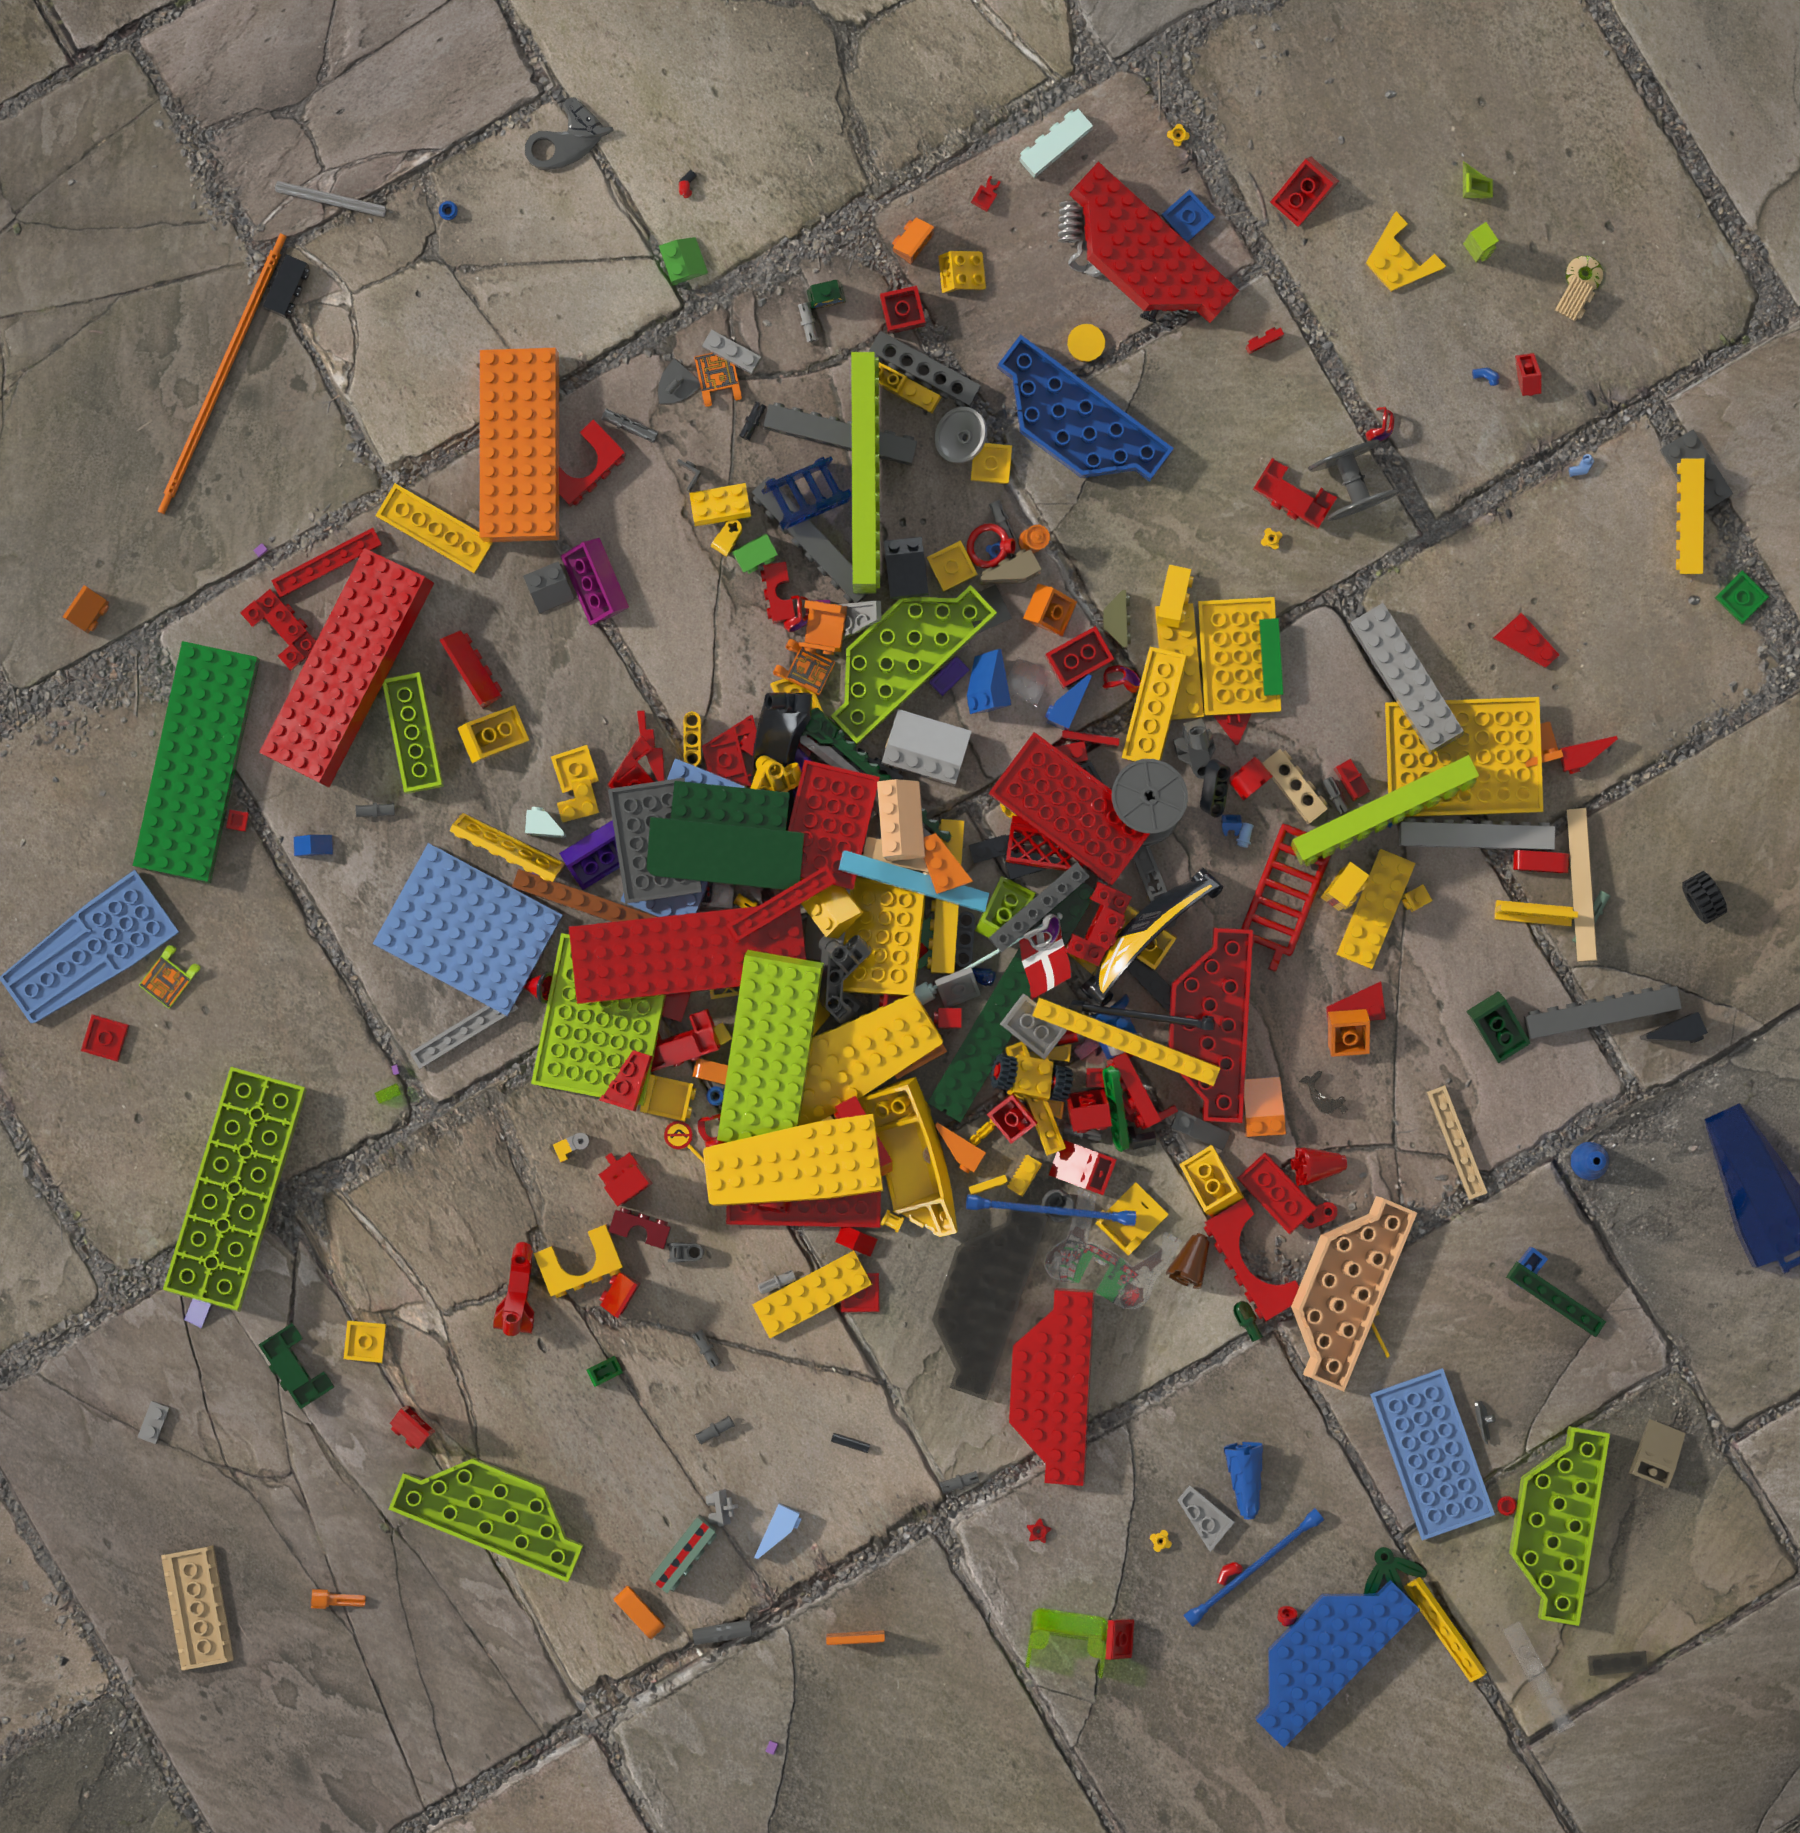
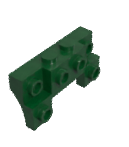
(290, 1370)

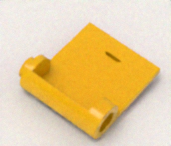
(1130, 1237)

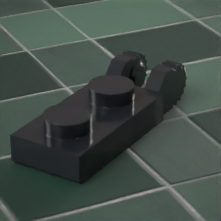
(991, 848)

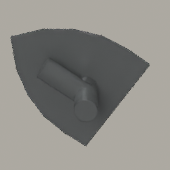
(676, 384)

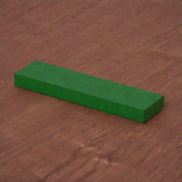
(1271, 657)

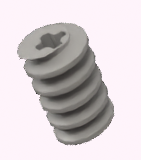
(1069, 222)

